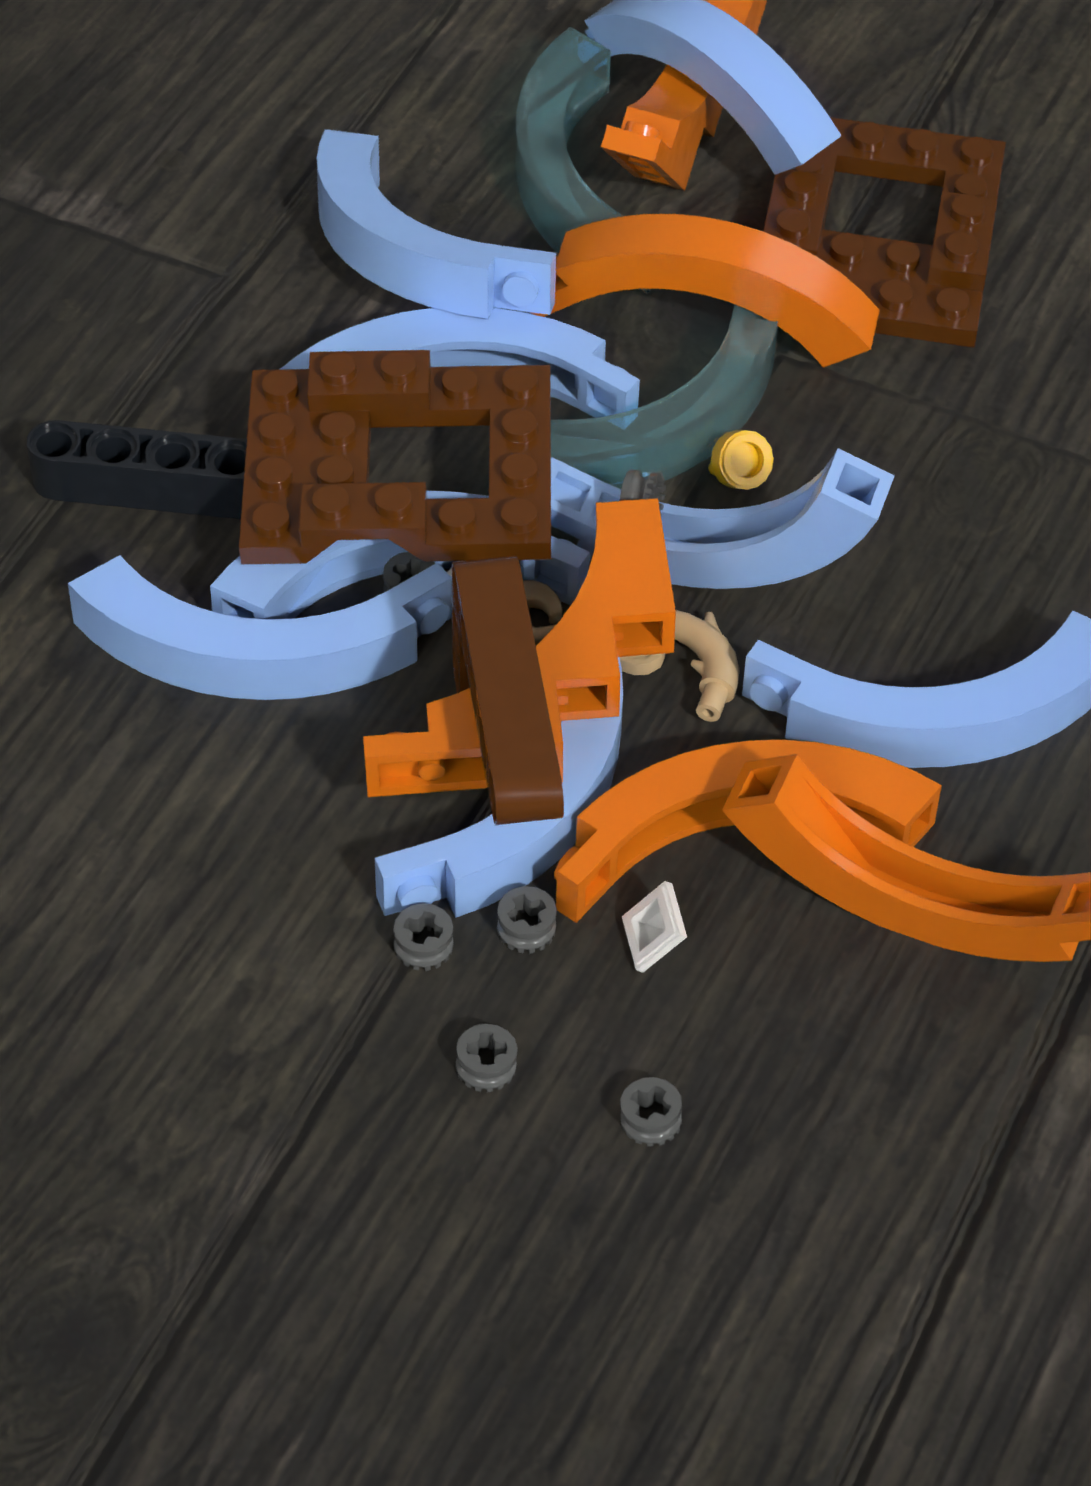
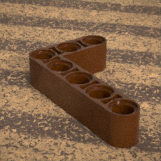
(501, 666)

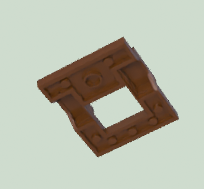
(916, 286)
(313, 458)

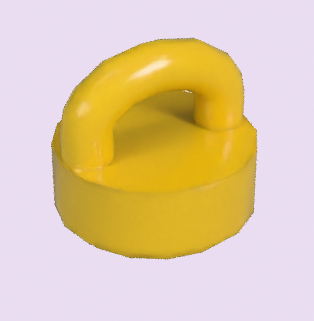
(741, 459)

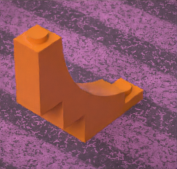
(667, 123)
(618, 612)

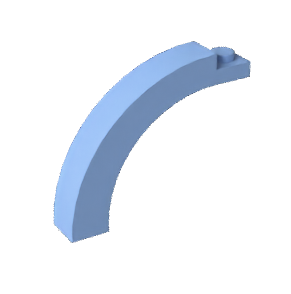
(728, 64)
(413, 257)
(504, 339)
(747, 543)
(288, 589)
(252, 655)
(931, 724)
(490, 860)

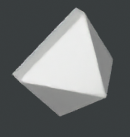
(654, 926)

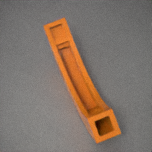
(725, 263)
(688, 797)
(896, 885)

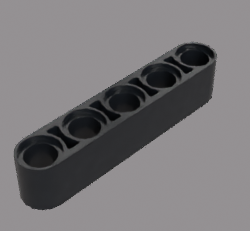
(138, 468)

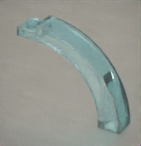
(553, 99)
(685, 424)

